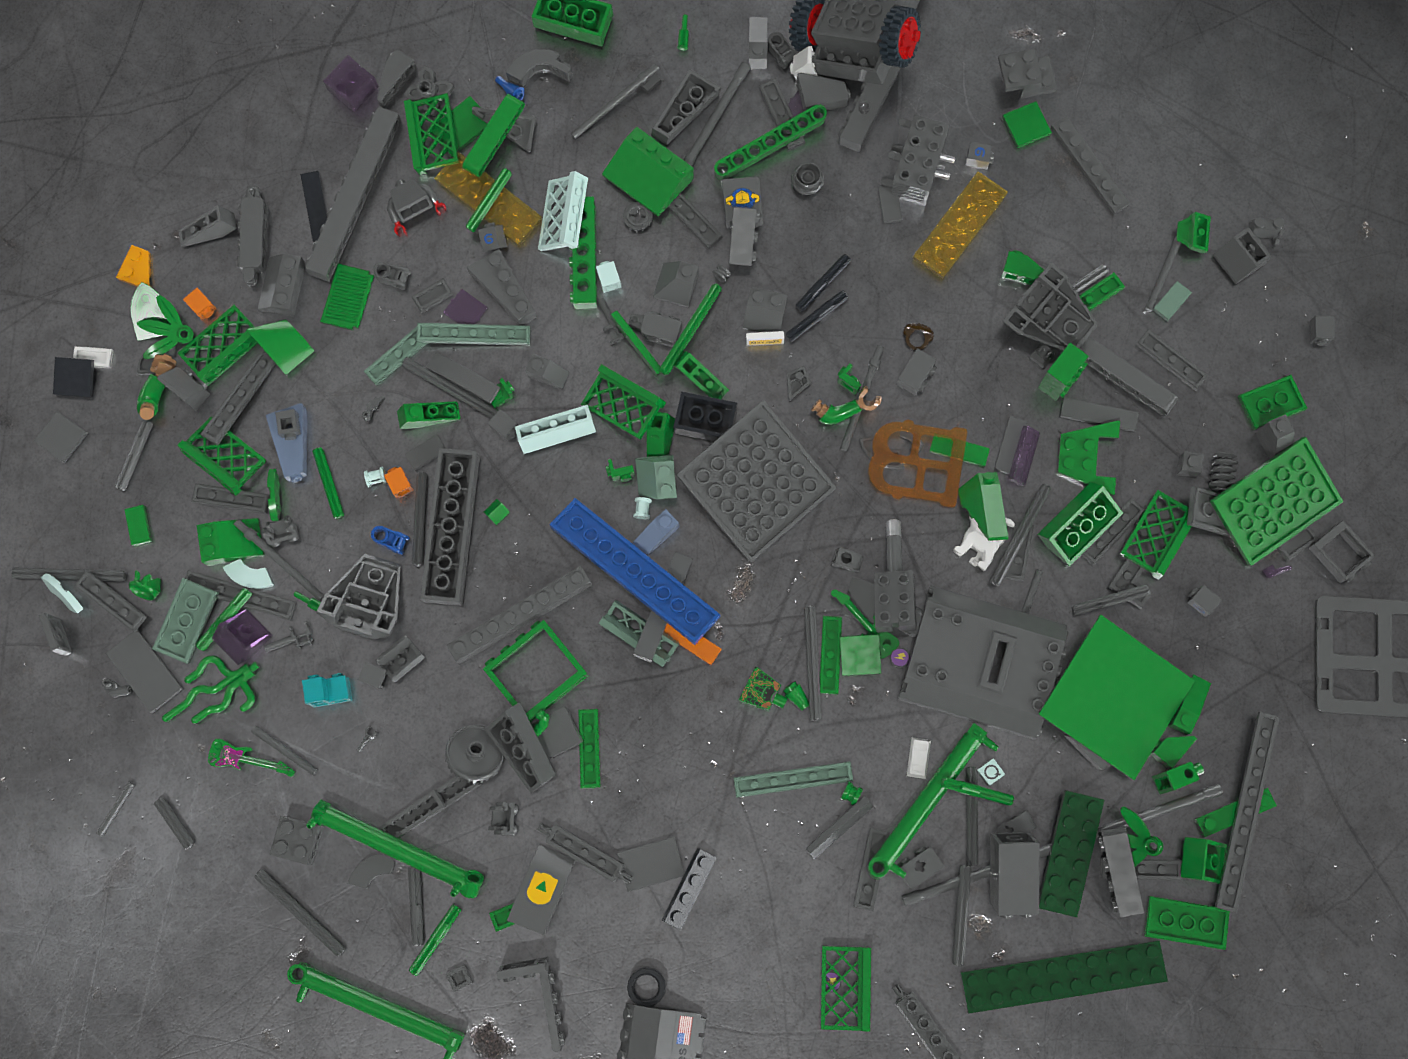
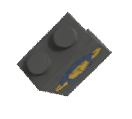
(742, 193)

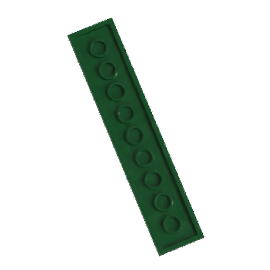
(1063, 976)

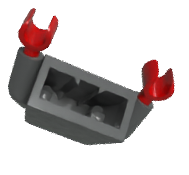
(409, 201)

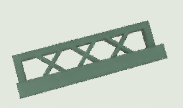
(630, 635)

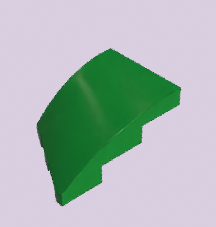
(281, 344)

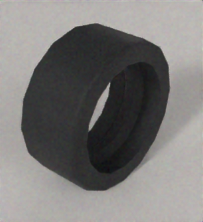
(631, 987)

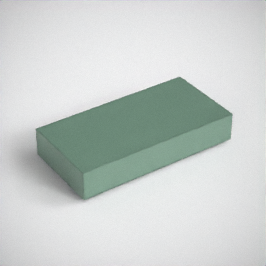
(1172, 301)

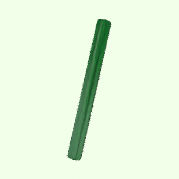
(690, 329)

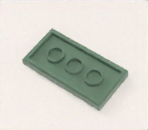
(185, 620)

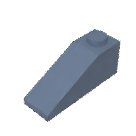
(656, 532)

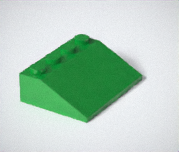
(648, 171)

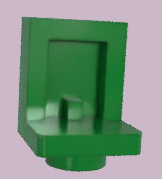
(623, 474)

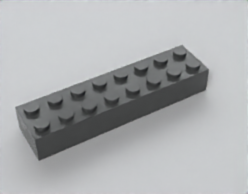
(450, 527)

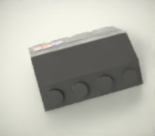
(660, 1034)

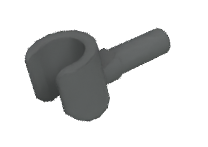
(366, 738)

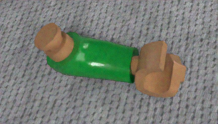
(152, 389)
(835, 414)

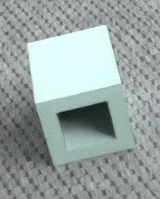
(608, 276)

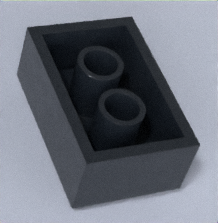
(704, 416)

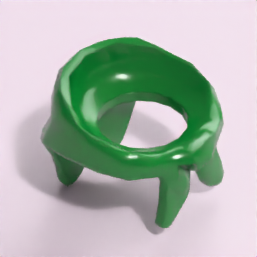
(146, 588)

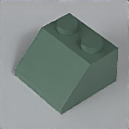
(656, 477)

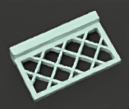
(570, 214)

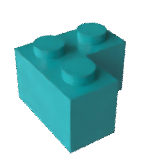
(328, 691)

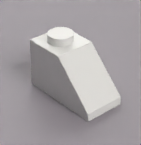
(803, 63)

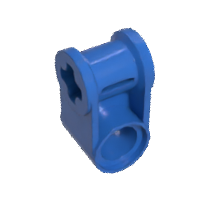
(392, 541)

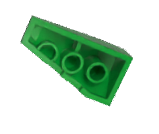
(985, 504)

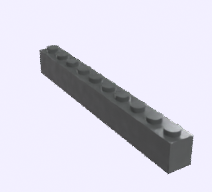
(353, 194)

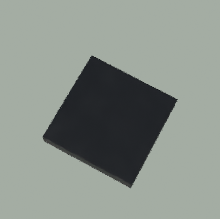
(73, 377)

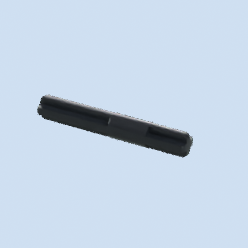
(823, 282)
(817, 315)

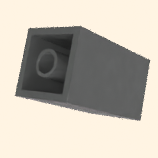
(1014, 874)

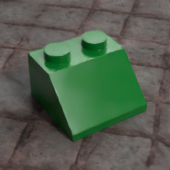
(1203, 860)

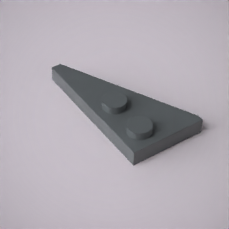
(520, 133)

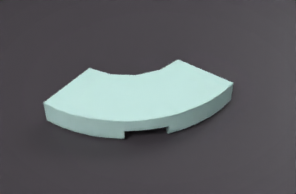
(247, 576)
(66, 597)

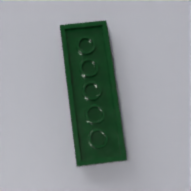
(1070, 853)

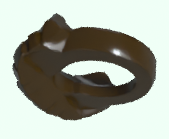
(927, 332)

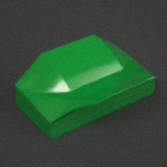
(1195, 232)

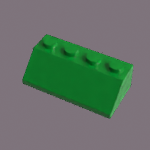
(1080, 523)

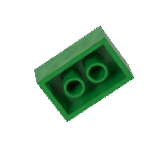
(1064, 372)

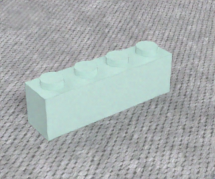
(555, 429)

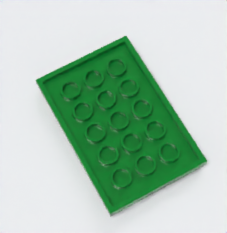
(1276, 501)

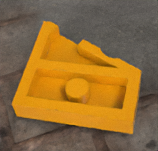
(135, 267)

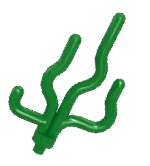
(234, 678)

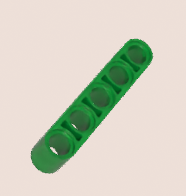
(493, 135)

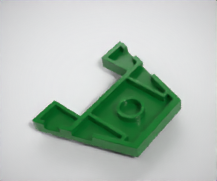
(1079, 454)

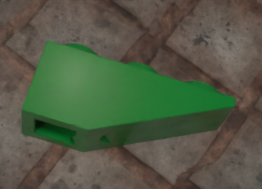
(427, 414)
(660, 435)

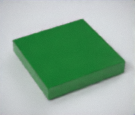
(1026, 124)
(860, 654)

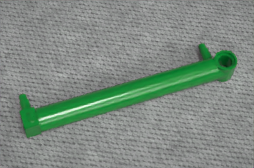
(927, 801)
(463, 881)
(376, 1007)

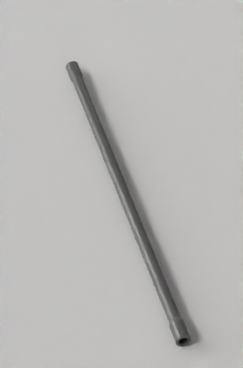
(1205, 794)

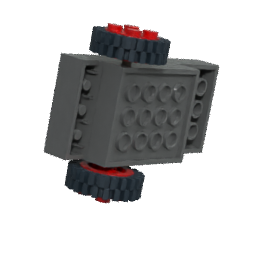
(856, 36)

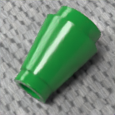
(796, 695)

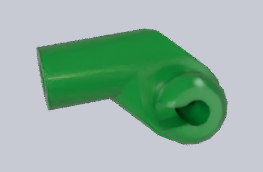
(543, 722)

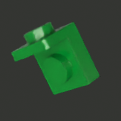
(850, 383)
(504, 394)

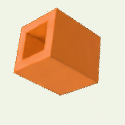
(200, 304)
(398, 482)

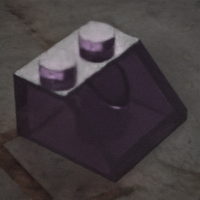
(241, 636)

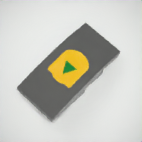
(541, 890)

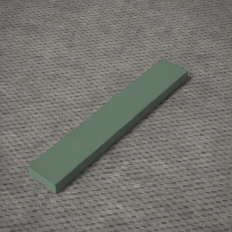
(473, 334)
(793, 779)

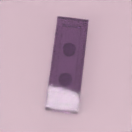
(1024, 455)

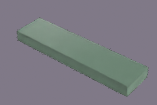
(394, 358)

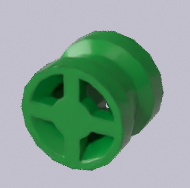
(851, 793)

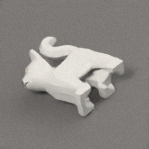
(977, 541)

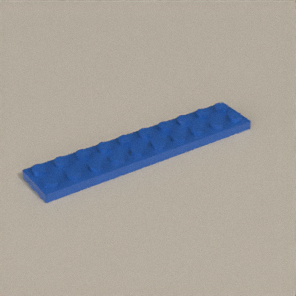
(635, 571)

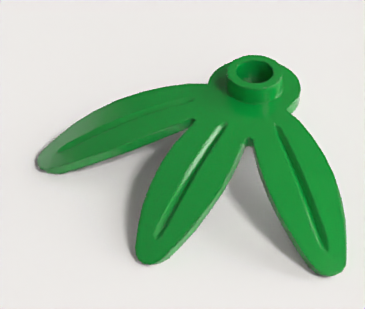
(172, 331)
(1143, 840)

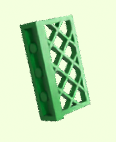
(416, 133)
(228, 353)
(634, 391)
(213, 469)
(1171, 546)
(863, 993)

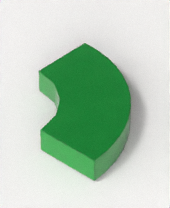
(274, 501)

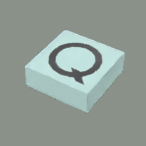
(991, 772)

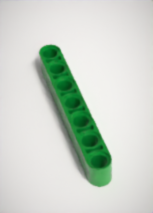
(775, 134)

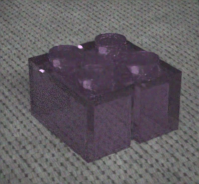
(348, 84)

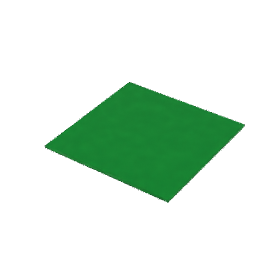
(1116, 697)

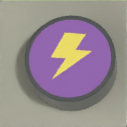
(899, 657)
(831, 978)

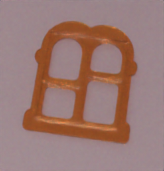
(884, 456)

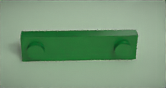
(1224, 816)

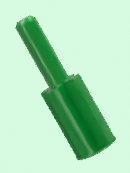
(683, 35)
(312, 603)

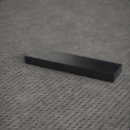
(314, 202)

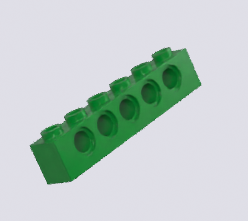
(588, 298)

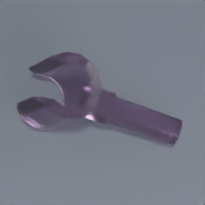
(1271, 571)

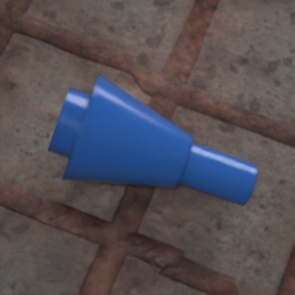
(513, 89)

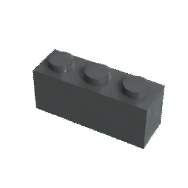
(743, 236)

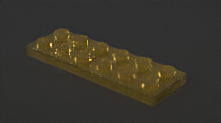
(507, 210)
(960, 225)

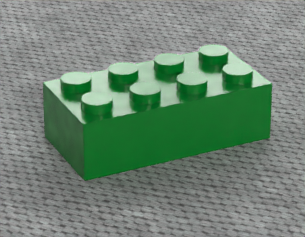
(574, 19)

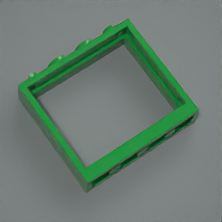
(554, 696)

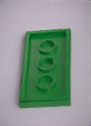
(1186, 922)

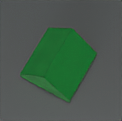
(496, 512)

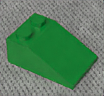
(225, 543)

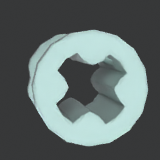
(375, 477)
(642, 508)

